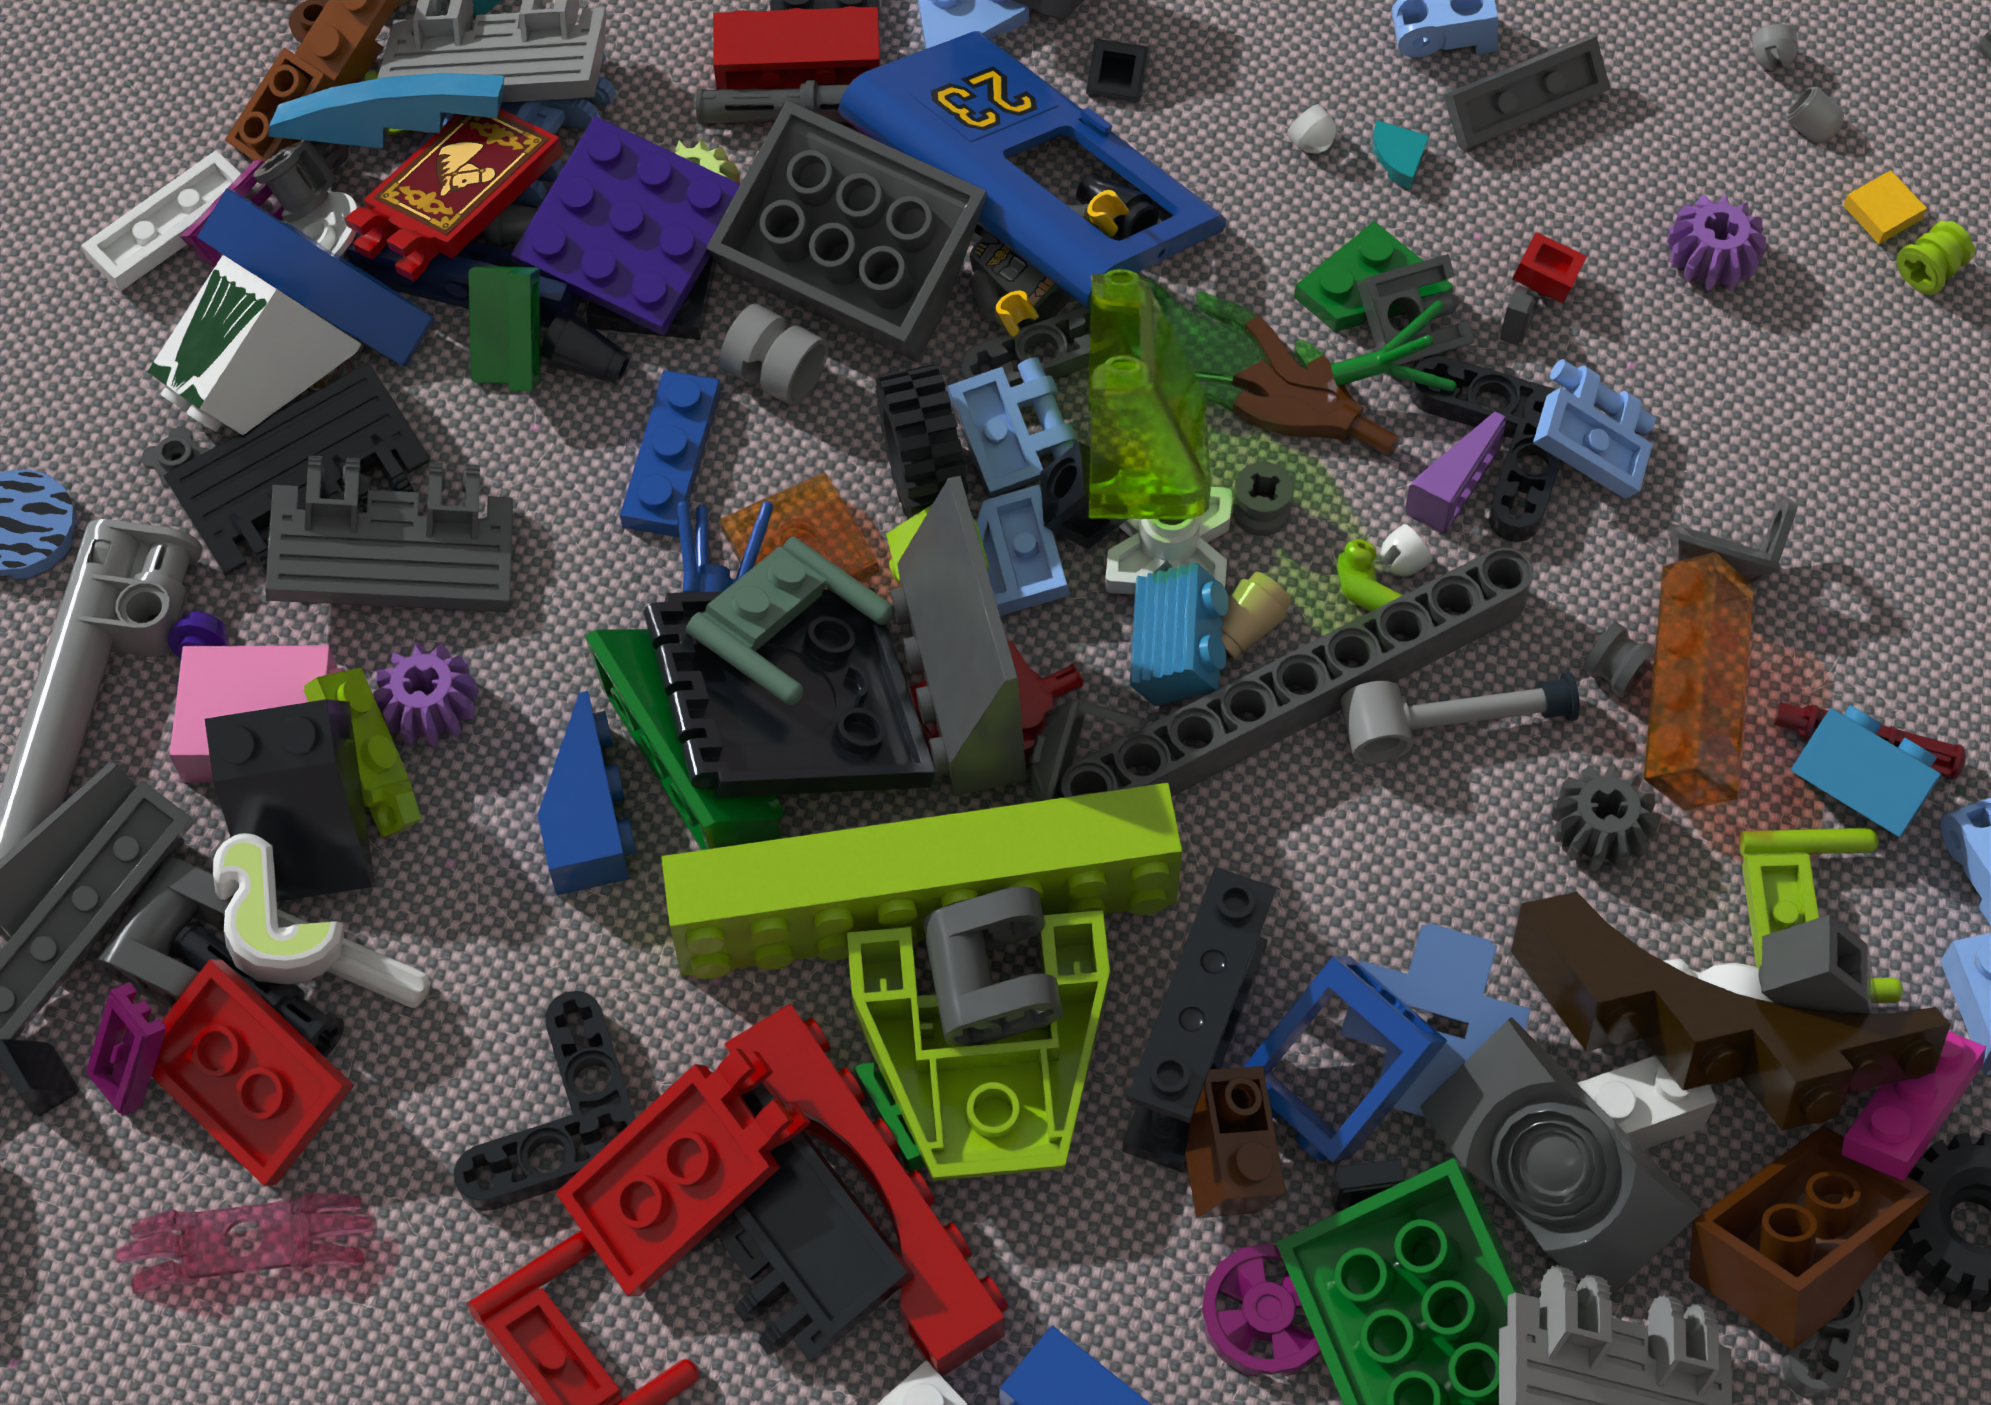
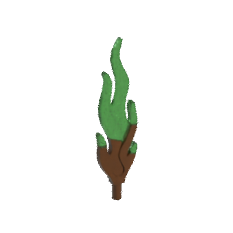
(1251, 356)

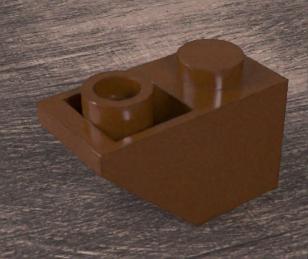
(1233, 1145)

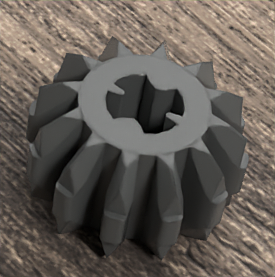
(1588, 801)

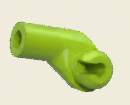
(1359, 577)

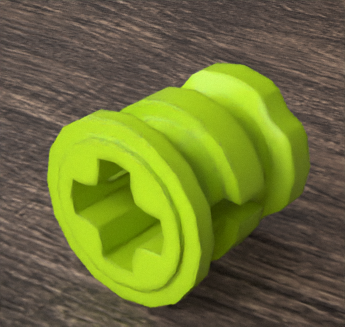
(1935, 257)

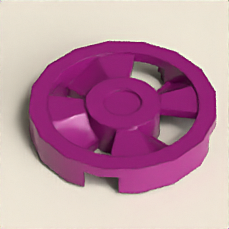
(1264, 1315)

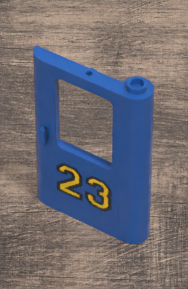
(977, 105)

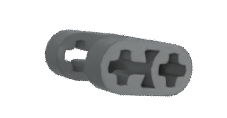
(146, 933)
(957, 947)

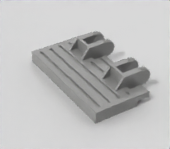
(534, 48)
(1576, 1354)

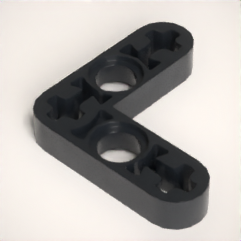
(1522, 419)
(589, 1115)

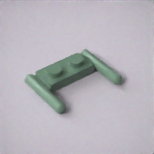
(769, 600)

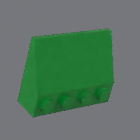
(1408, 1292)

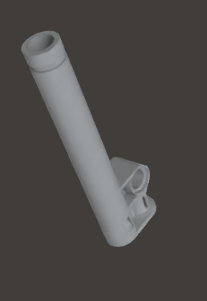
(115, 584)

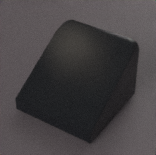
(1118, 70)
(37, 1074)

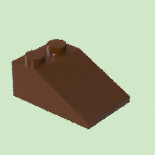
(1801, 1236)

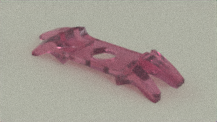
(283, 1244)

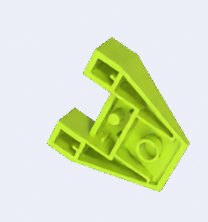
(991, 1103)

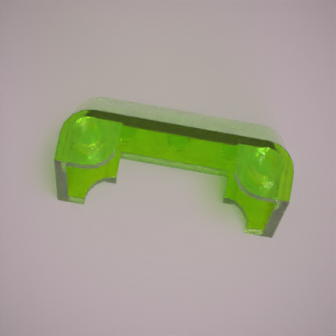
(1145, 409)

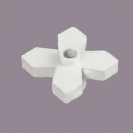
(1169, 543)

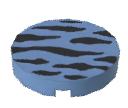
(34, 523)

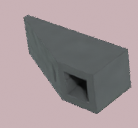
(1818, 968)

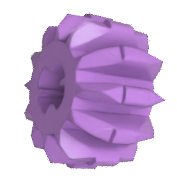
(1716, 242)
(426, 694)

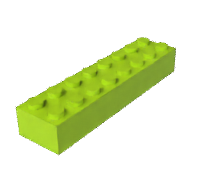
(805, 892)

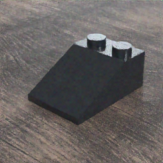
(298, 787)

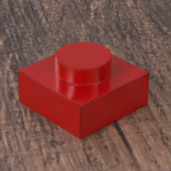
(1549, 268)

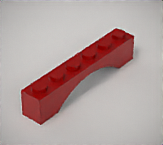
(945, 1303)

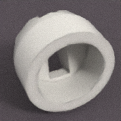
(1313, 130)
(1405, 552)

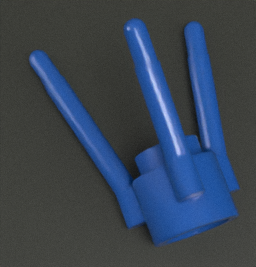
(698, 573)

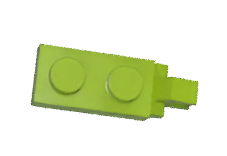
(380, 767)

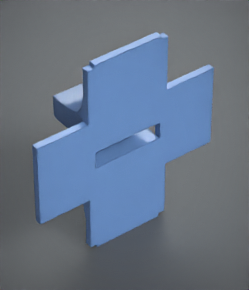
(1447, 982)

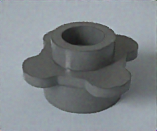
(177, 443)

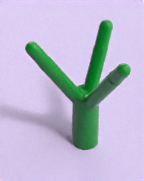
(1382, 361)

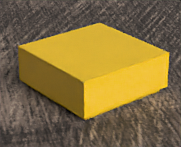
(1884, 207)

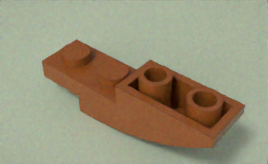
(332, 54)

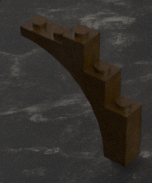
(1704, 1035)

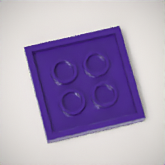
(627, 225)

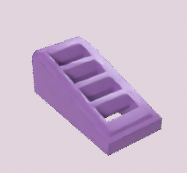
(1448, 483)

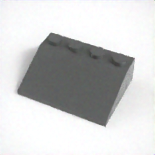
(849, 230)
(960, 649)

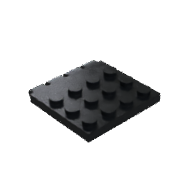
(842, 736)

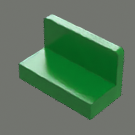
(505, 326)

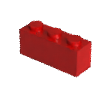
(794, 46)

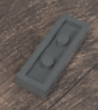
(1527, 91)

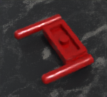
(547, 1349)

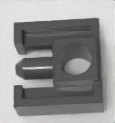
(1401, 288)

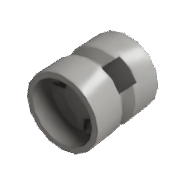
(777, 357)

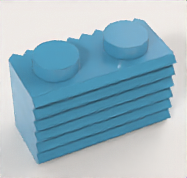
(1177, 634)

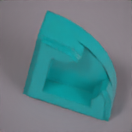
(1399, 151)

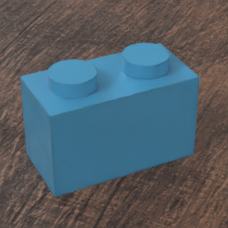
(1866, 770)

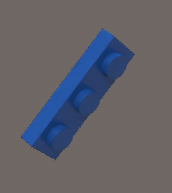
(670, 452)

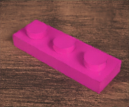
(1909, 1112)

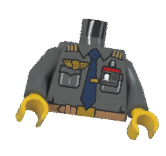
(1013, 290)

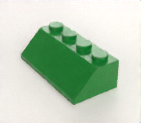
(636, 692)

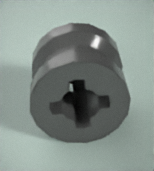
(1262, 514)
(1619, 660)

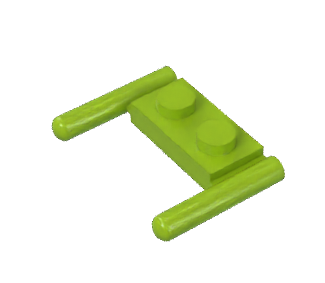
(1782, 884)

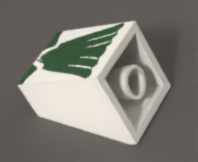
(245, 351)

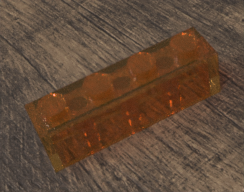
(1699, 682)

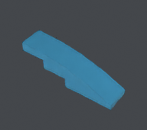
(368, 109)

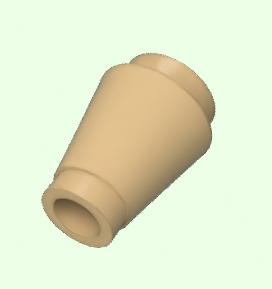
(1252, 613)

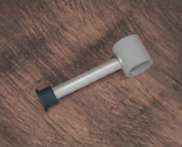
(1382, 721)

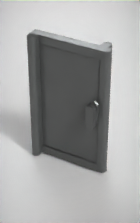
(55, 844)

